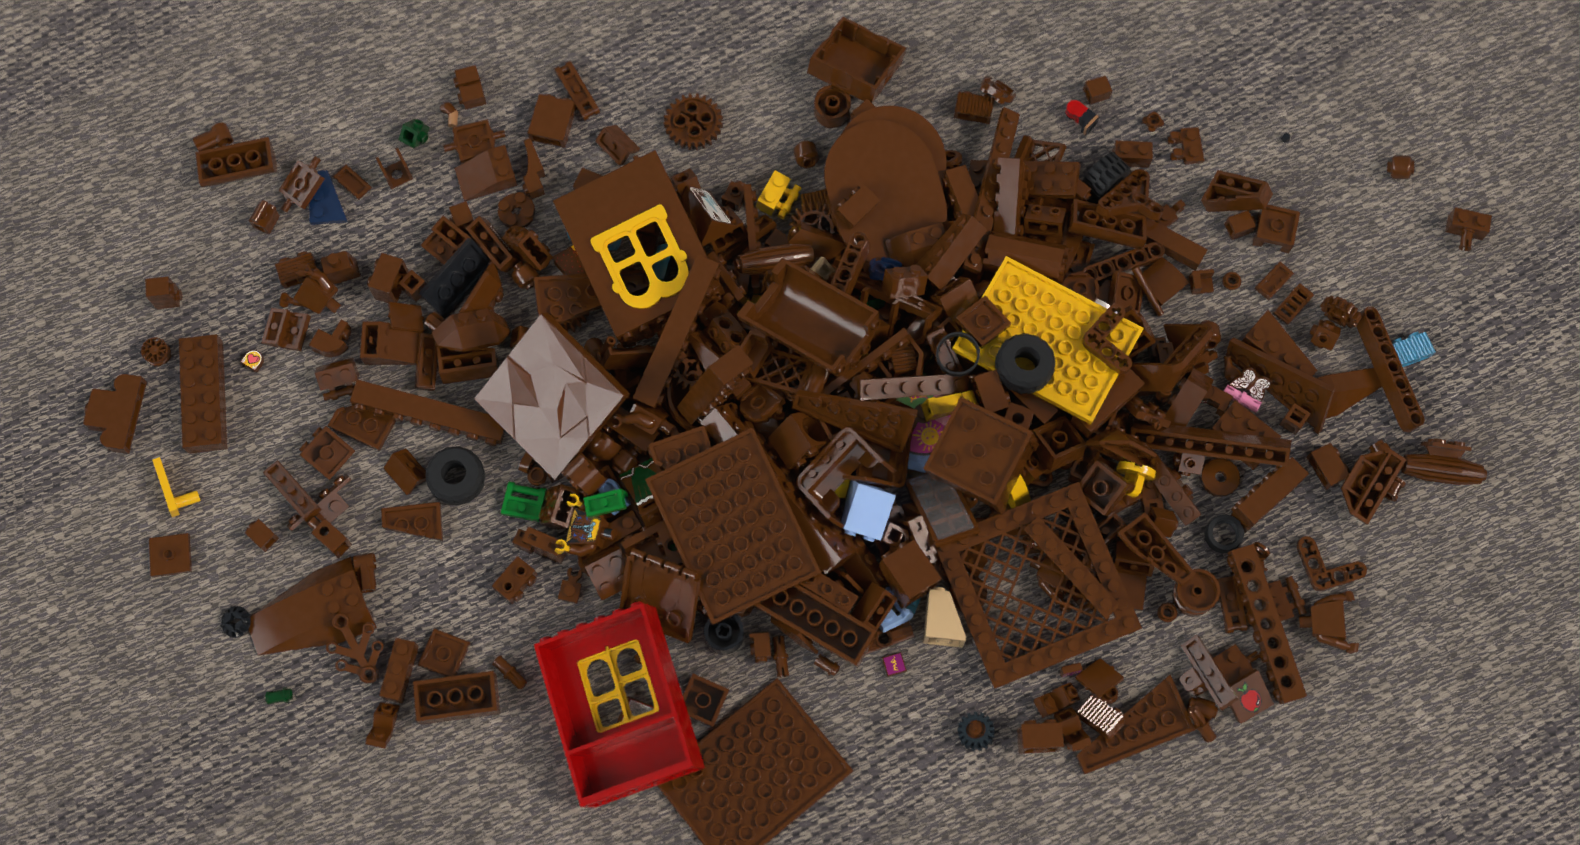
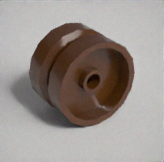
(1201, 603)

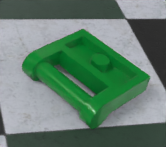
(523, 507)

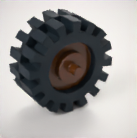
(976, 731)

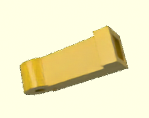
(945, 405)

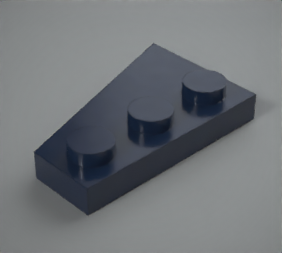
(325, 204)

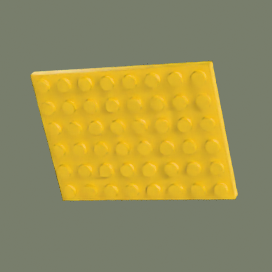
(1061, 319)

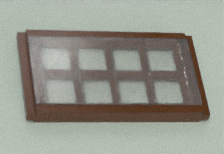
(942, 509)

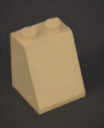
(942, 620)

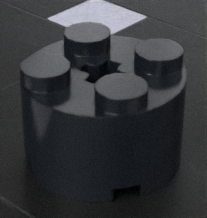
(724, 644)

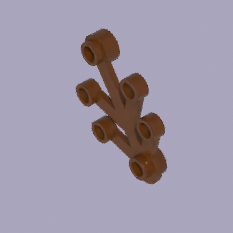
(356, 651)

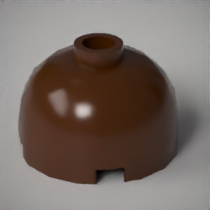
(603, 447)

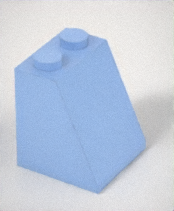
(866, 510)

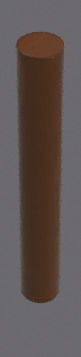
(1147, 290)

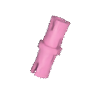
(1242, 398)

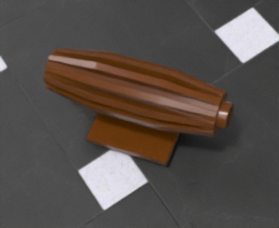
(765, 259)
(1444, 464)

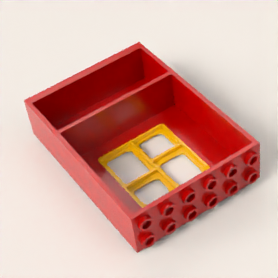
(641, 748)

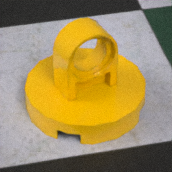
(1135, 475)

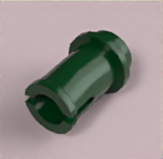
(279, 696)

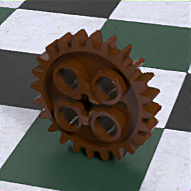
(704, 110)

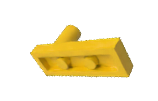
(177, 502)

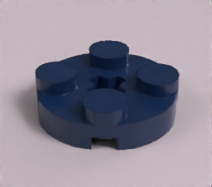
(877, 268)

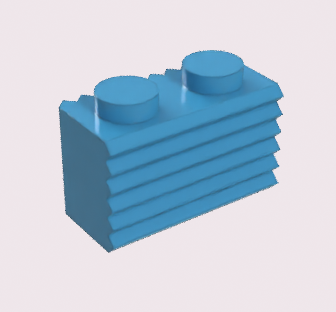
(1414, 348)

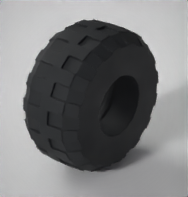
(1029, 347)
(461, 492)

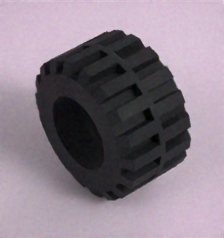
(1106, 175)

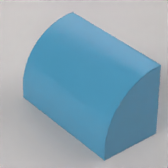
(662, 267)

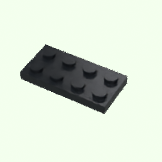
(455, 278)

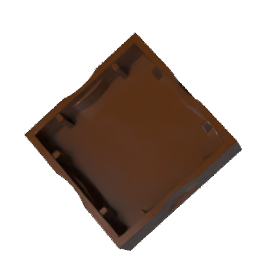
(856, 60)

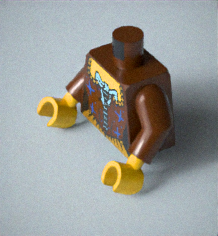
(585, 533)

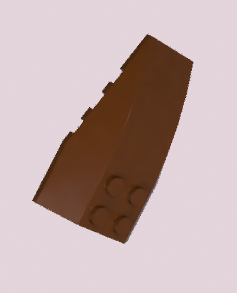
(306, 611)

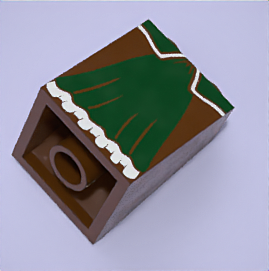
(636, 485)

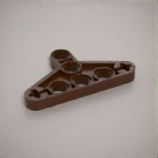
(1127, 201)

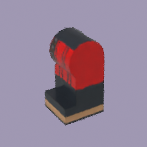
(1082, 115)

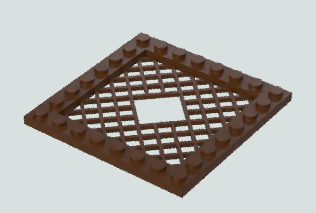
(976, 620)

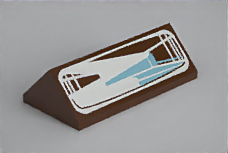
(706, 214)

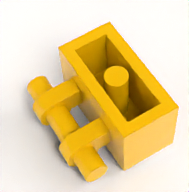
(773, 192)

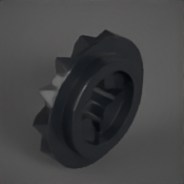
(241, 626)

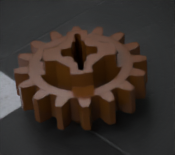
(1341, 311)
(688, 361)

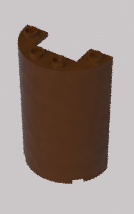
(813, 319)

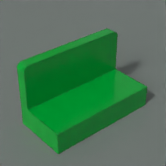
(605, 503)

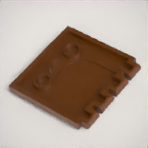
(663, 587)

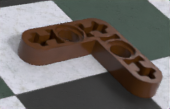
(1100, 337)
(1321, 571)

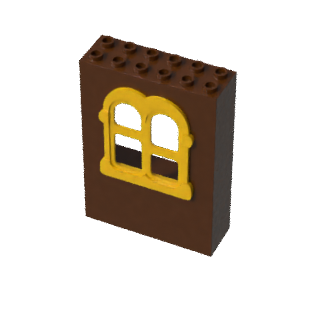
(616, 209)

